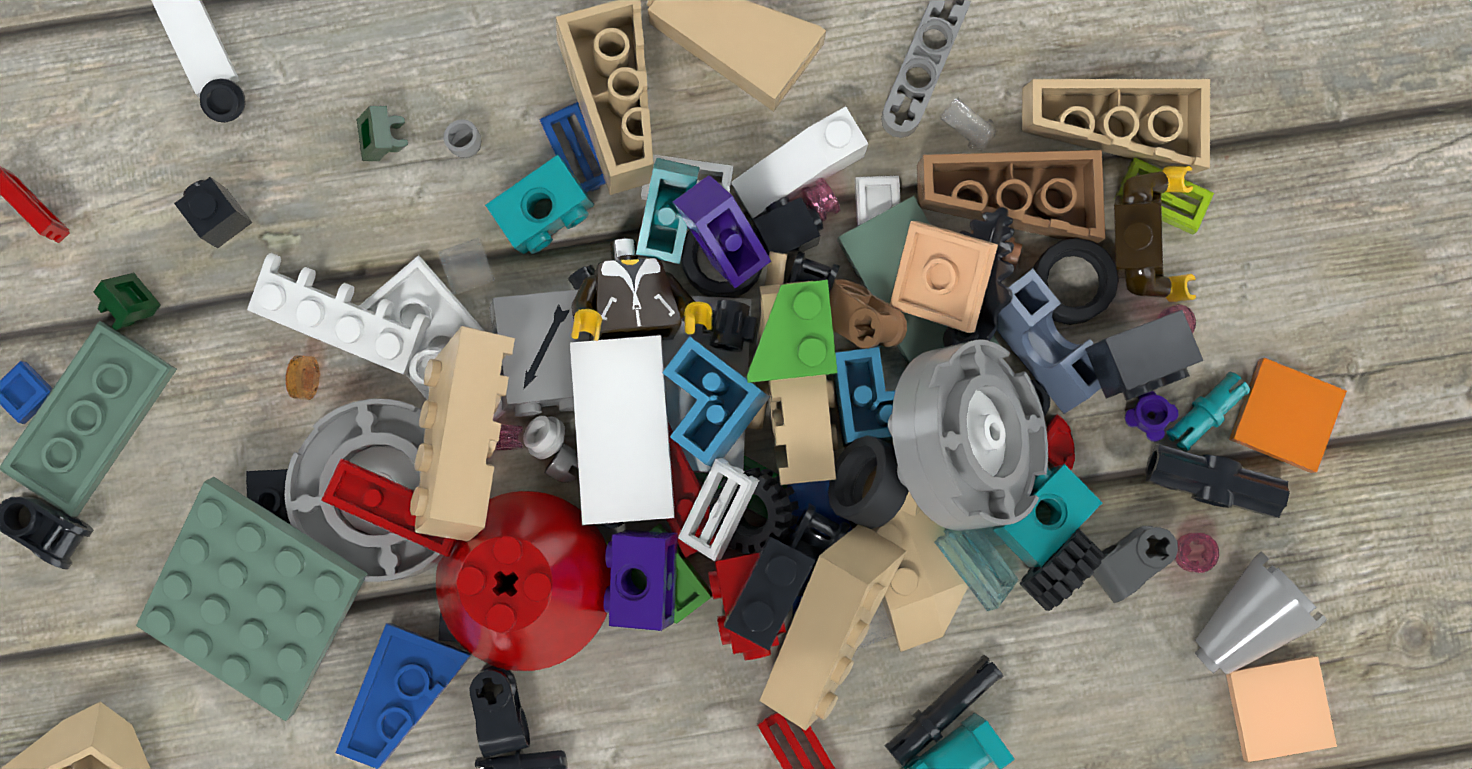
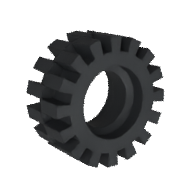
(778, 508)
(1063, 571)

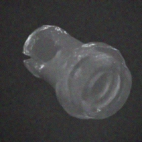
(969, 124)

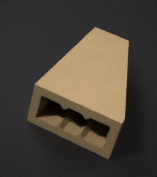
(742, 41)

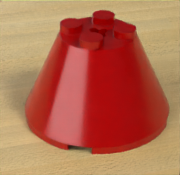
(558, 590)

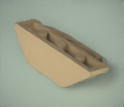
(925, 584)

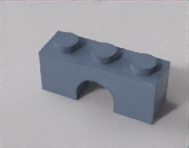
(1054, 362)

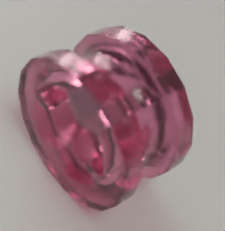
(821, 198)
(509, 438)
(1209, 555)

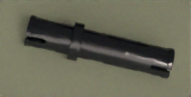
(943, 711)

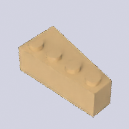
(800, 419)
(459, 434)
(830, 625)

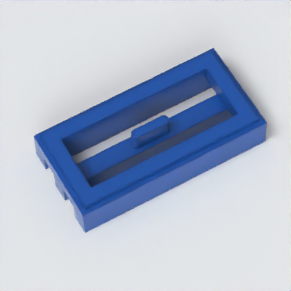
(592, 183)

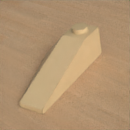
(85, 741)

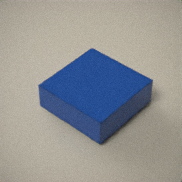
(23, 392)

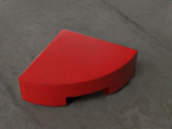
(1060, 443)

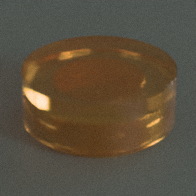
(302, 377)

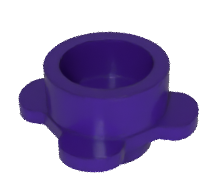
(1163, 412)

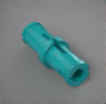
(1208, 411)

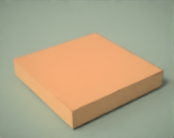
(943, 276)
(1281, 708)

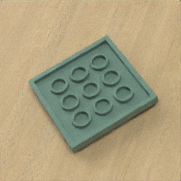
(250, 598)

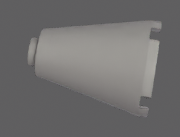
(1255, 619)

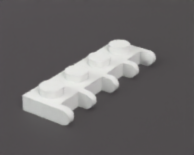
(335, 318)

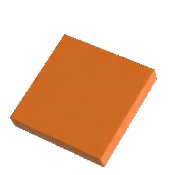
(1288, 415)

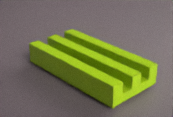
(1169, 216)

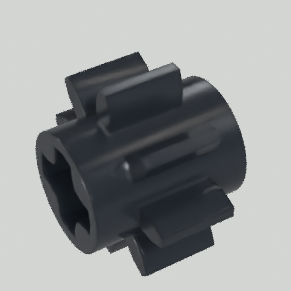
(731, 326)

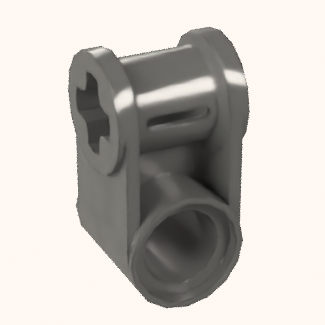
(1129, 567)

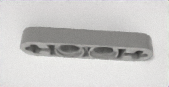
(923, 57)

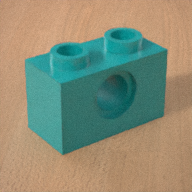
(515, 206)
(662, 225)
(1070, 507)

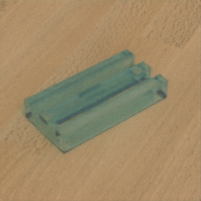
(973, 565)

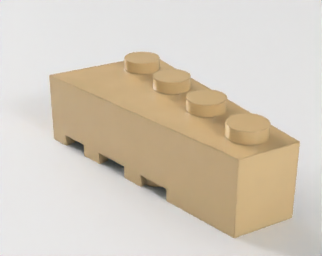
(610, 82)
(1131, 118)

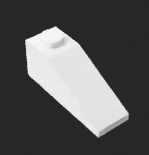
(801, 161)

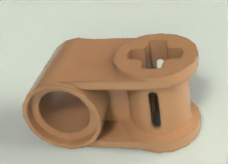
(865, 317)

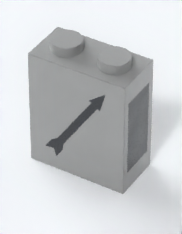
(541, 352)

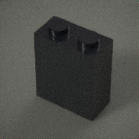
(768, 593)

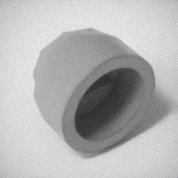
(462, 138)
(561, 463)

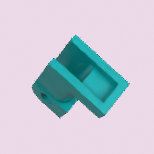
(967, 747)

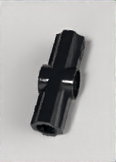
(1217, 481)

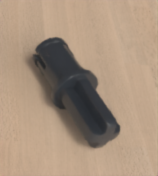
(538, 760)

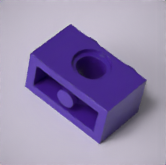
(722, 231)
(656, 557)

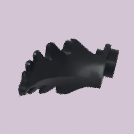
(997, 295)

